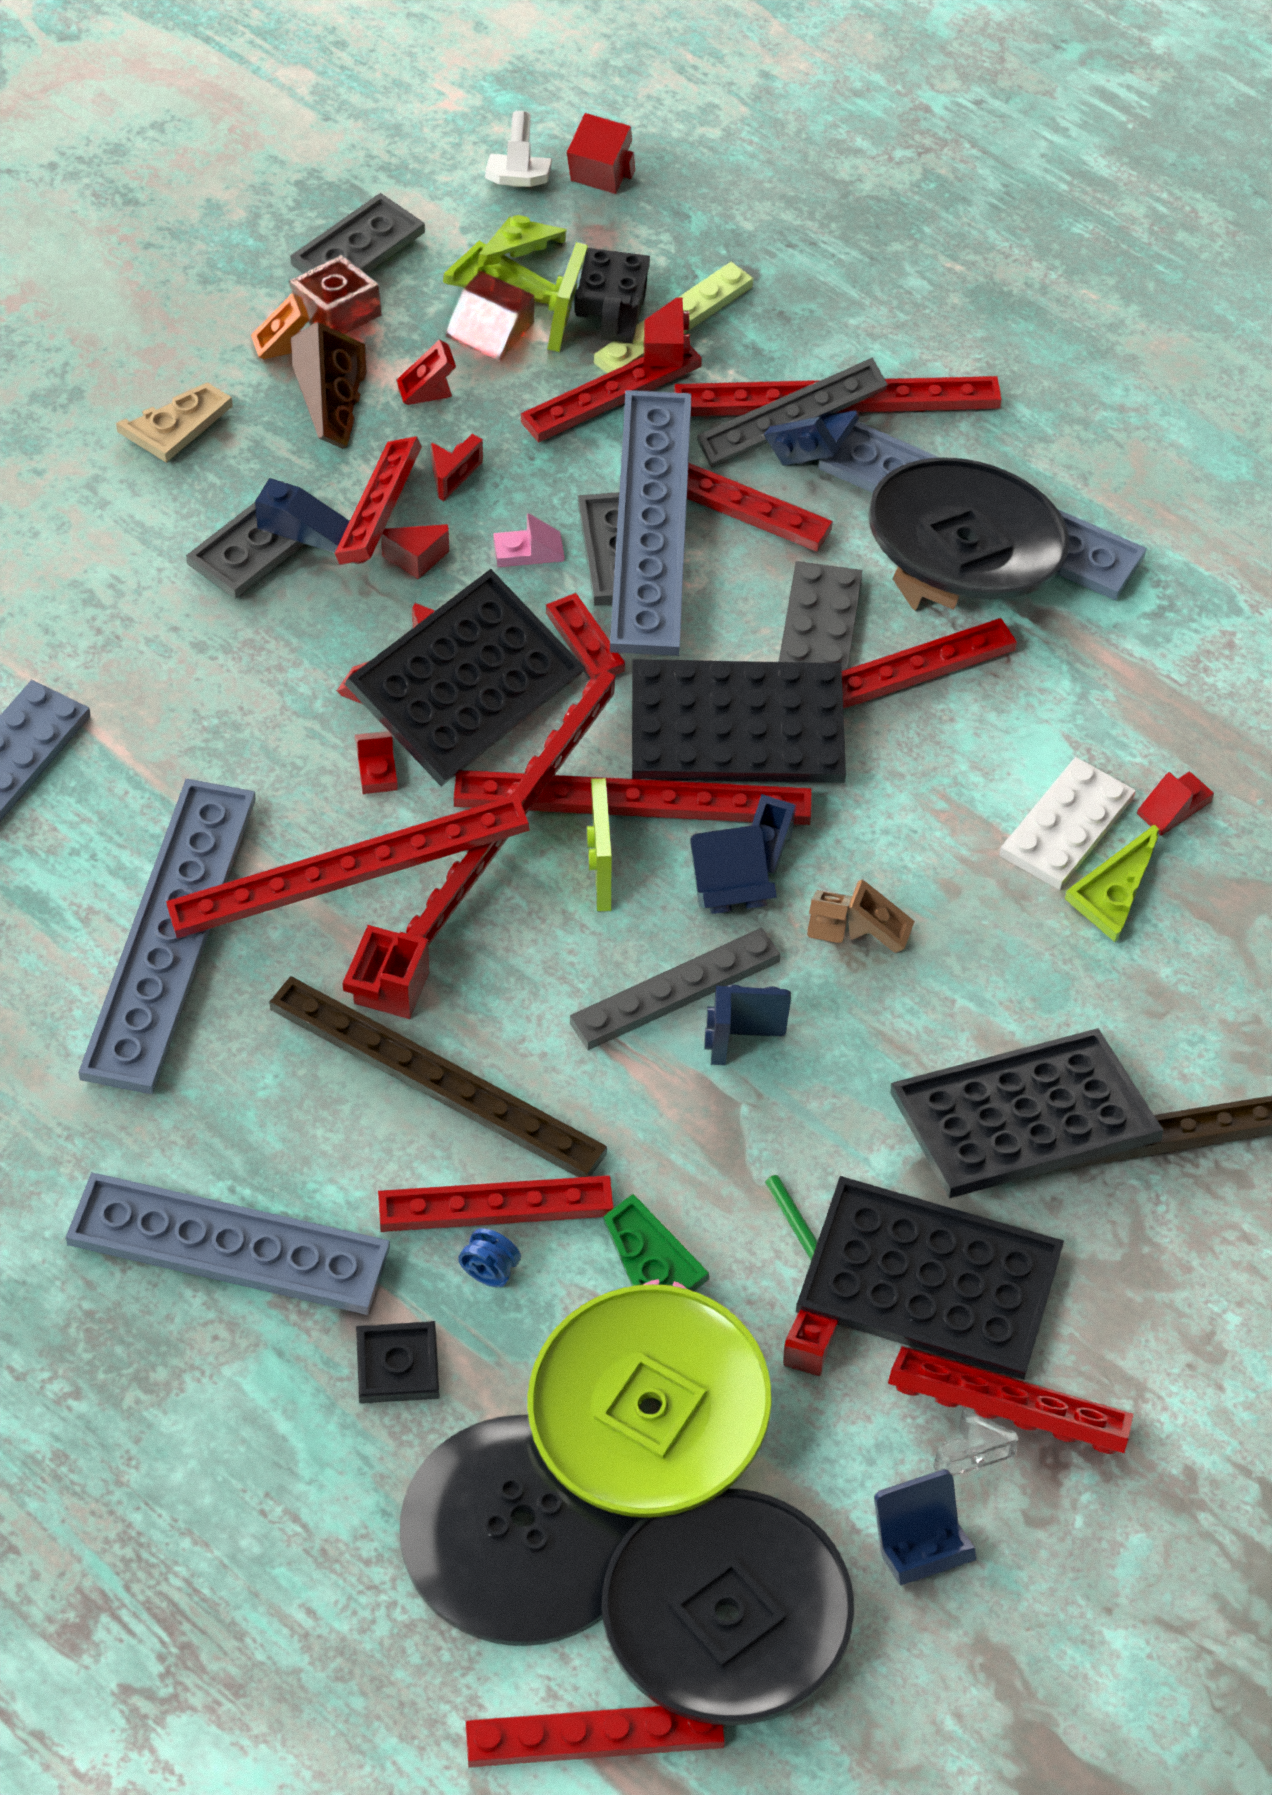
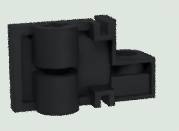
(614, 288)

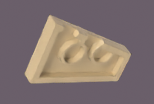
(175, 425)

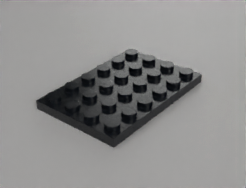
(464, 677)
(737, 721)
(1025, 1112)
(931, 1277)

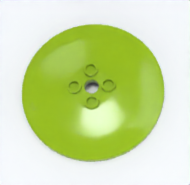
(637, 1348)

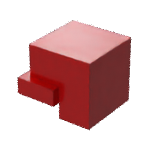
(601, 153)
(388, 971)

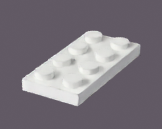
(1067, 823)

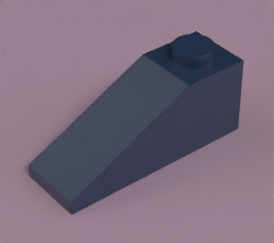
(298, 516)

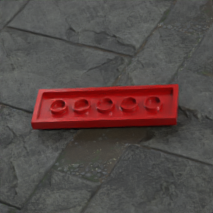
(1012, 1399)

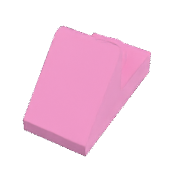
(532, 546)

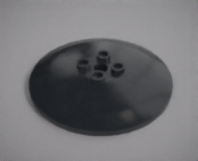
(968, 528)
(740, 1554)
(484, 1569)

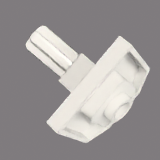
(518, 166)

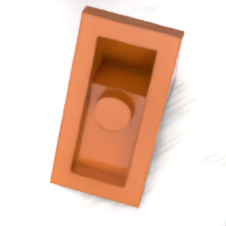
(275, 333)

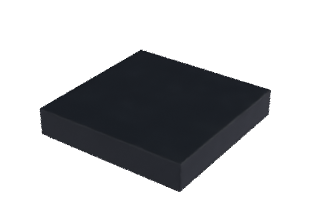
(397, 1362)

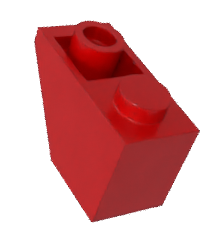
(665, 336)

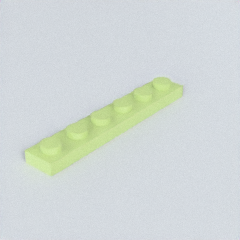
(701, 303)

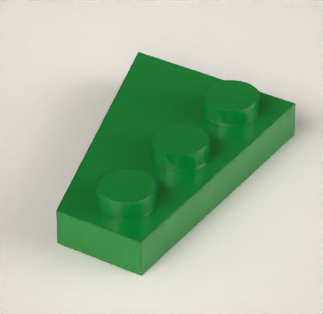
(650, 1249)

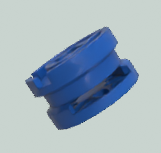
(489, 1259)

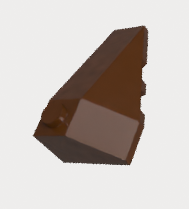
(329, 376)

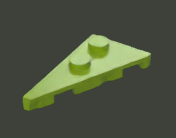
(519, 237)
(507, 270)
(563, 296)
(599, 838)
(1111, 888)

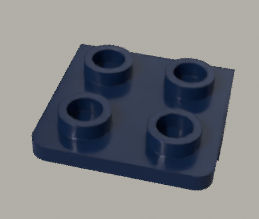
(810, 437)
(731, 869)
(744, 1012)
(921, 1528)

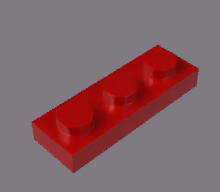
(584, 636)

